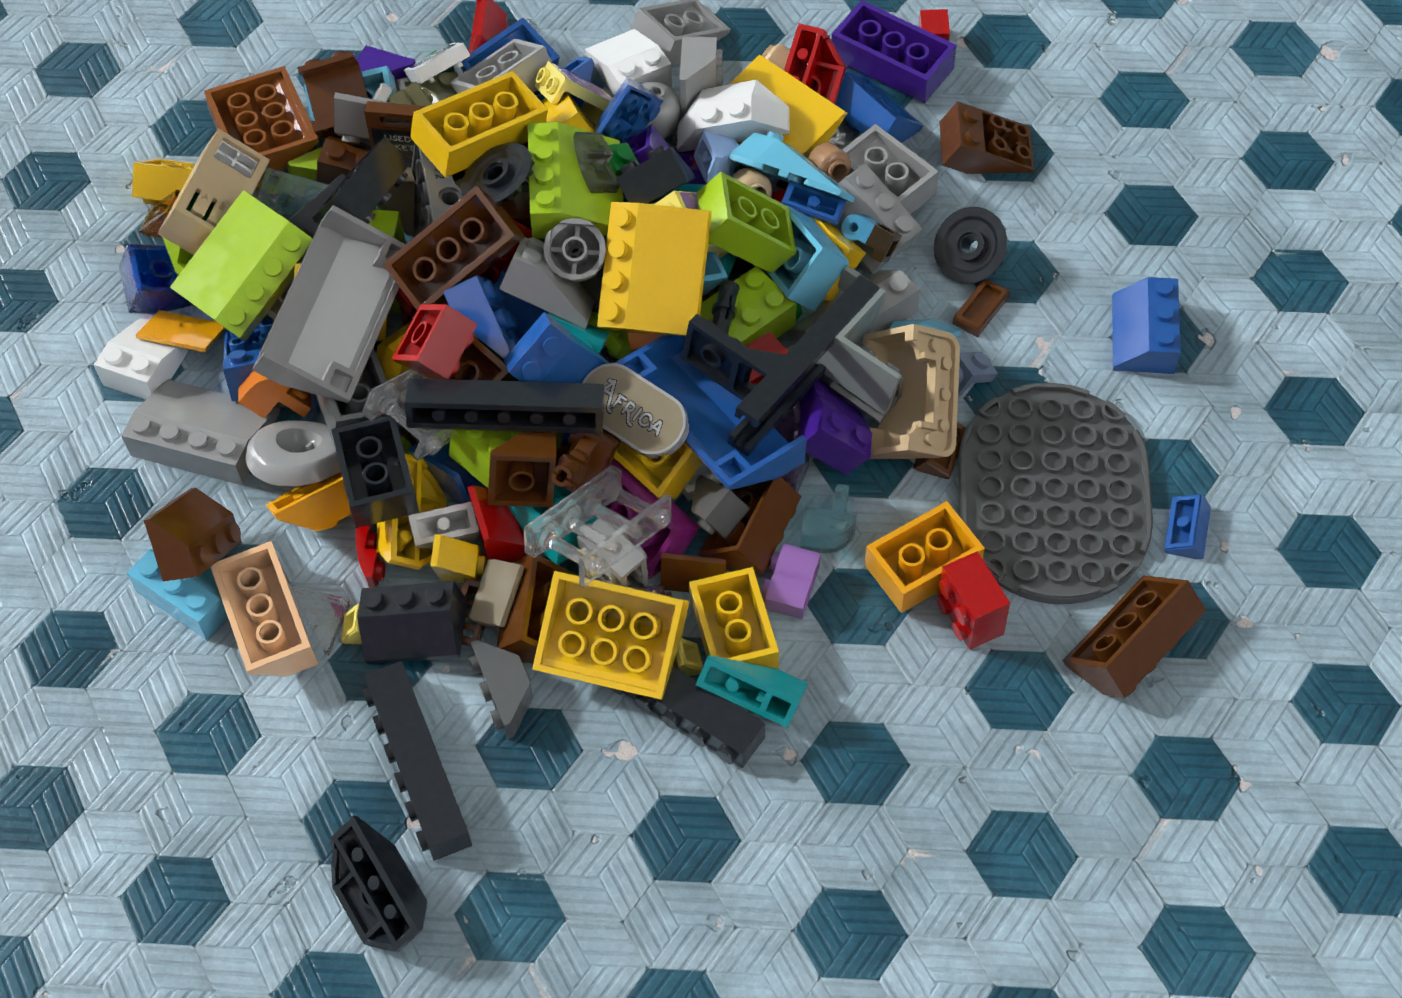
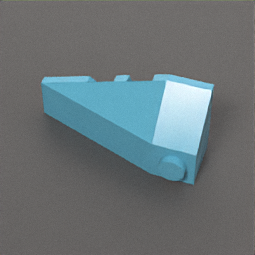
(785, 163)

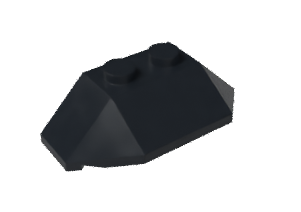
(375, 887)

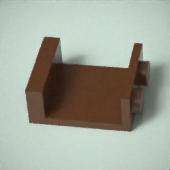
(324, 78)

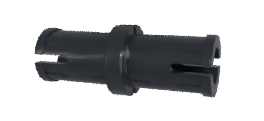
(724, 309)

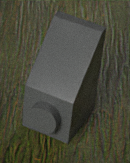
(716, 507)

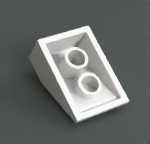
(631, 57)
(137, 364)

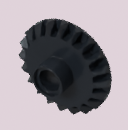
(500, 172)
(954, 243)

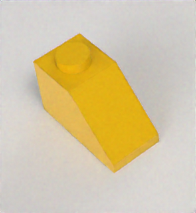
(457, 559)

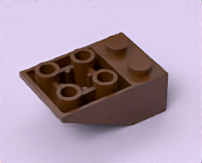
(984, 142)

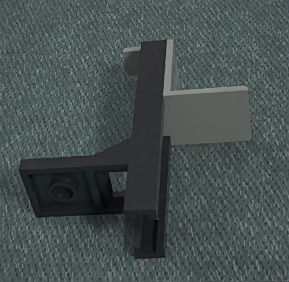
(823, 349)

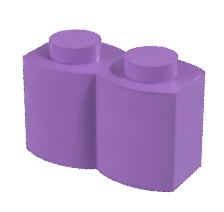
(792, 580)

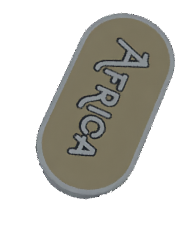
(640, 411)

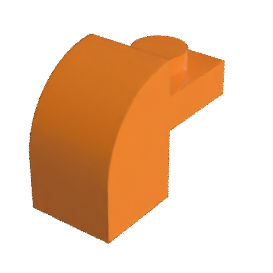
(262, 394)

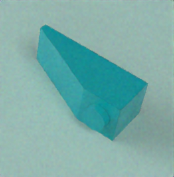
(754, 687)

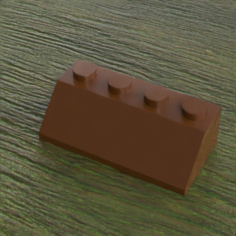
(454, 248)
(1135, 635)

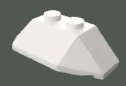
(733, 112)

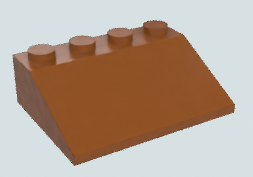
(264, 116)

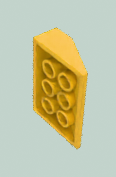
(810, 114)
(653, 268)
(610, 635)

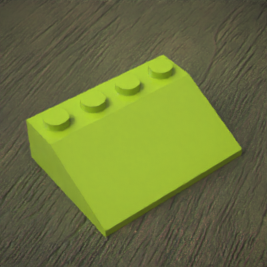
(558, 184)
(243, 265)

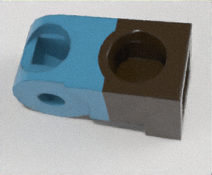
(871, 233)

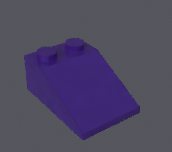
(834, 429)

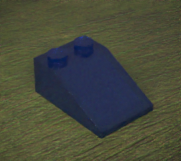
(147, 280)

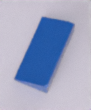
(814, 203)
(1188, 526)

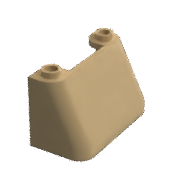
(926, 414)

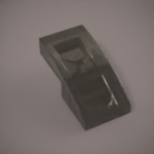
(593, 159)

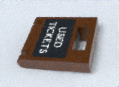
(396, 133)

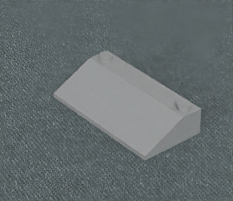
(332, 309)

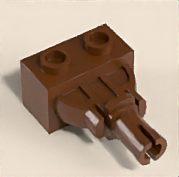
(585, 459)

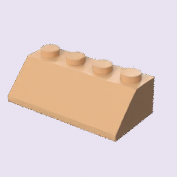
(263, 613)

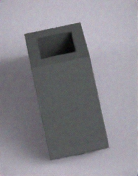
(503, 683)

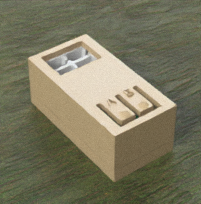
(211, 189)

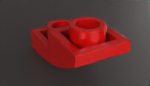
(368, 556)

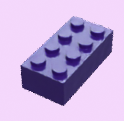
(894, 51)

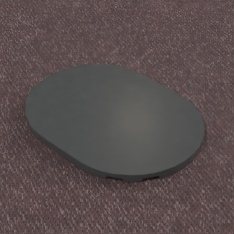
(1056, 492)

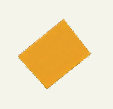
(181, 331)

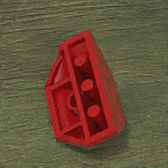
(487, 23)
(816, 61)

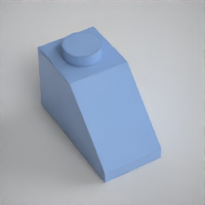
(713, 155)

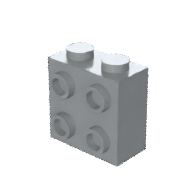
(629, 571)

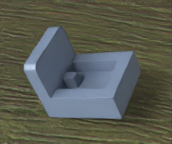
(974, 368)

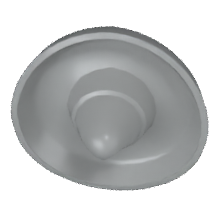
(292, 453)

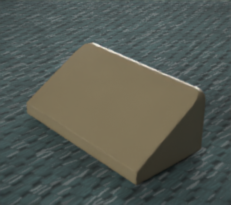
(496, 593)

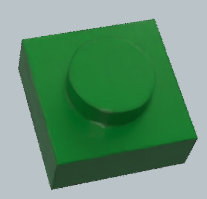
(621, 157)

